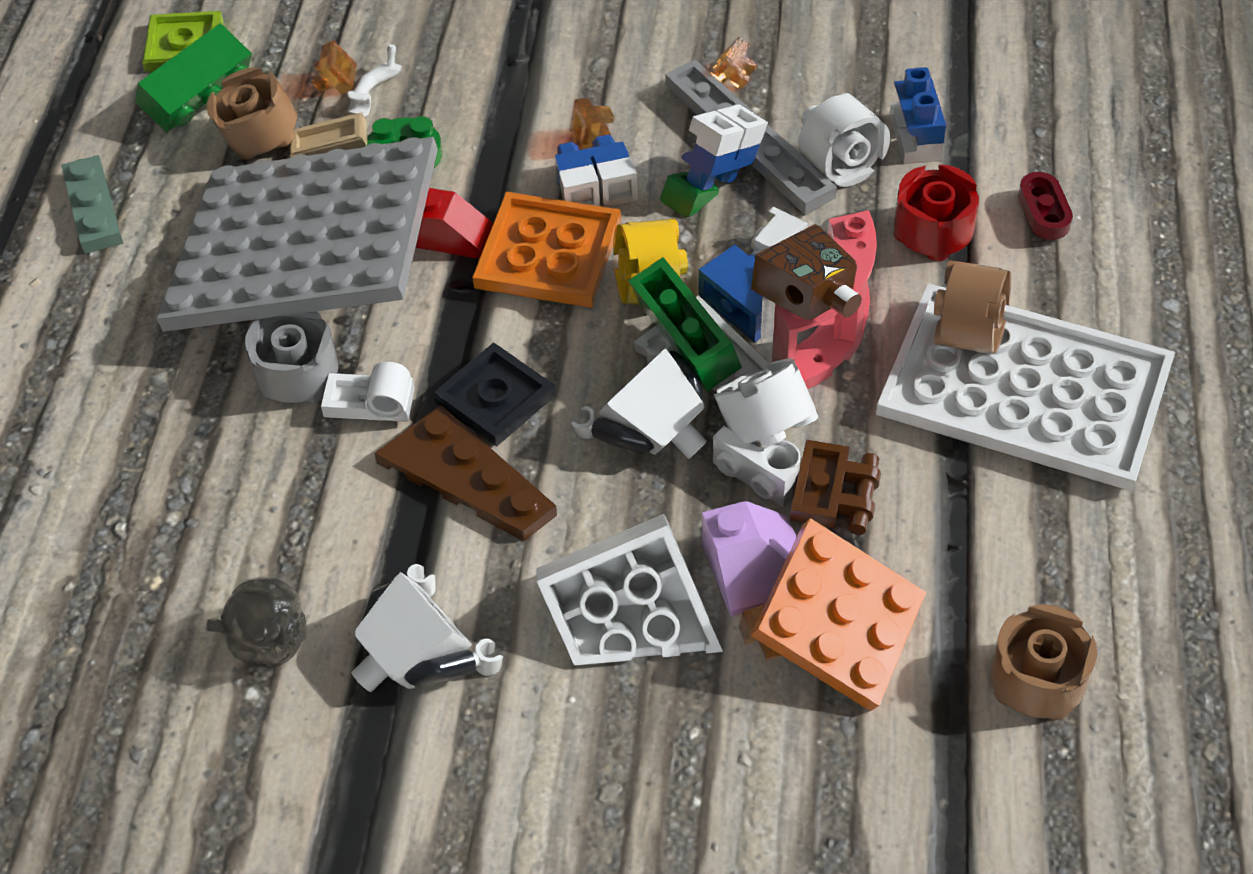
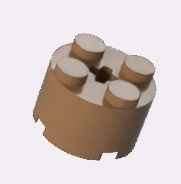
(252, 113)
(972, 307)
(1042, 662)

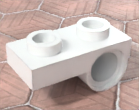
(378, 396)
(768, 470)

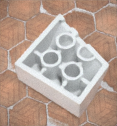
(627, 598)

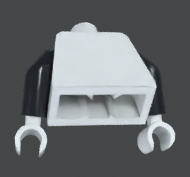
(651, 408)
(414, 638)

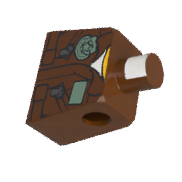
(807, 275)

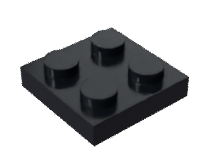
(495, 394)

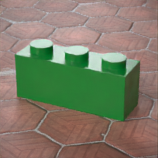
(188, 79)
(685, 323)

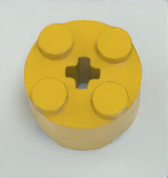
(642, 245)

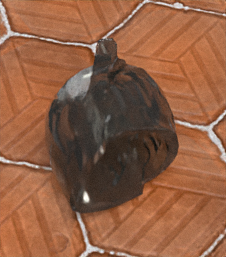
(262, 622)

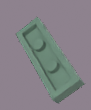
(91, 204)

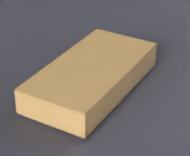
(322, 137)

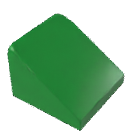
(684, 196)

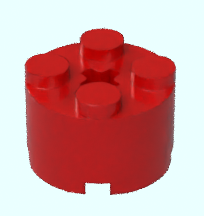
(936, 211)

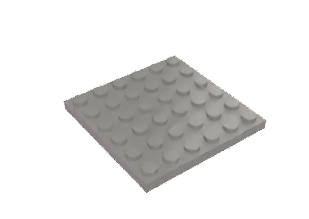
(302, 235)

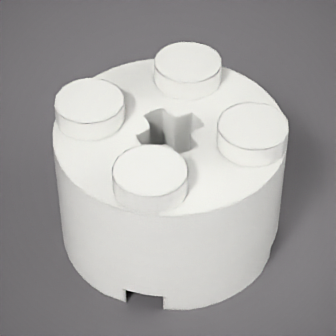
(843, 139)
(766, 403)

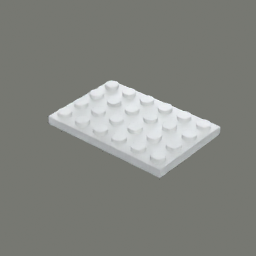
(1045, 395)

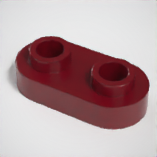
(1045, 205)

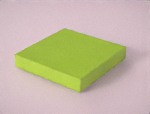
(173, 33)

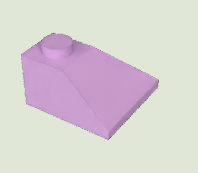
(746, 551)

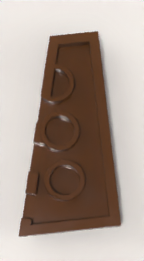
(467, 472)

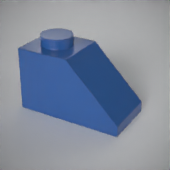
(727, 289)

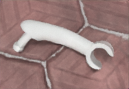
(359, 97)

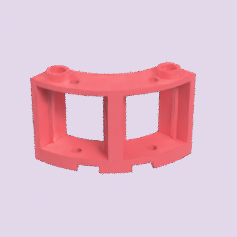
(836, 336)

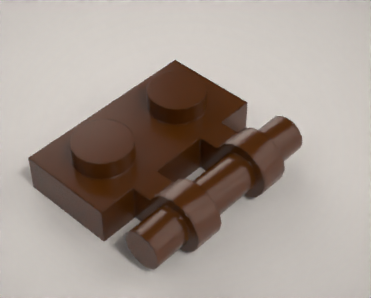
(821, 482)

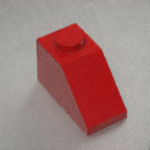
(452, 225)

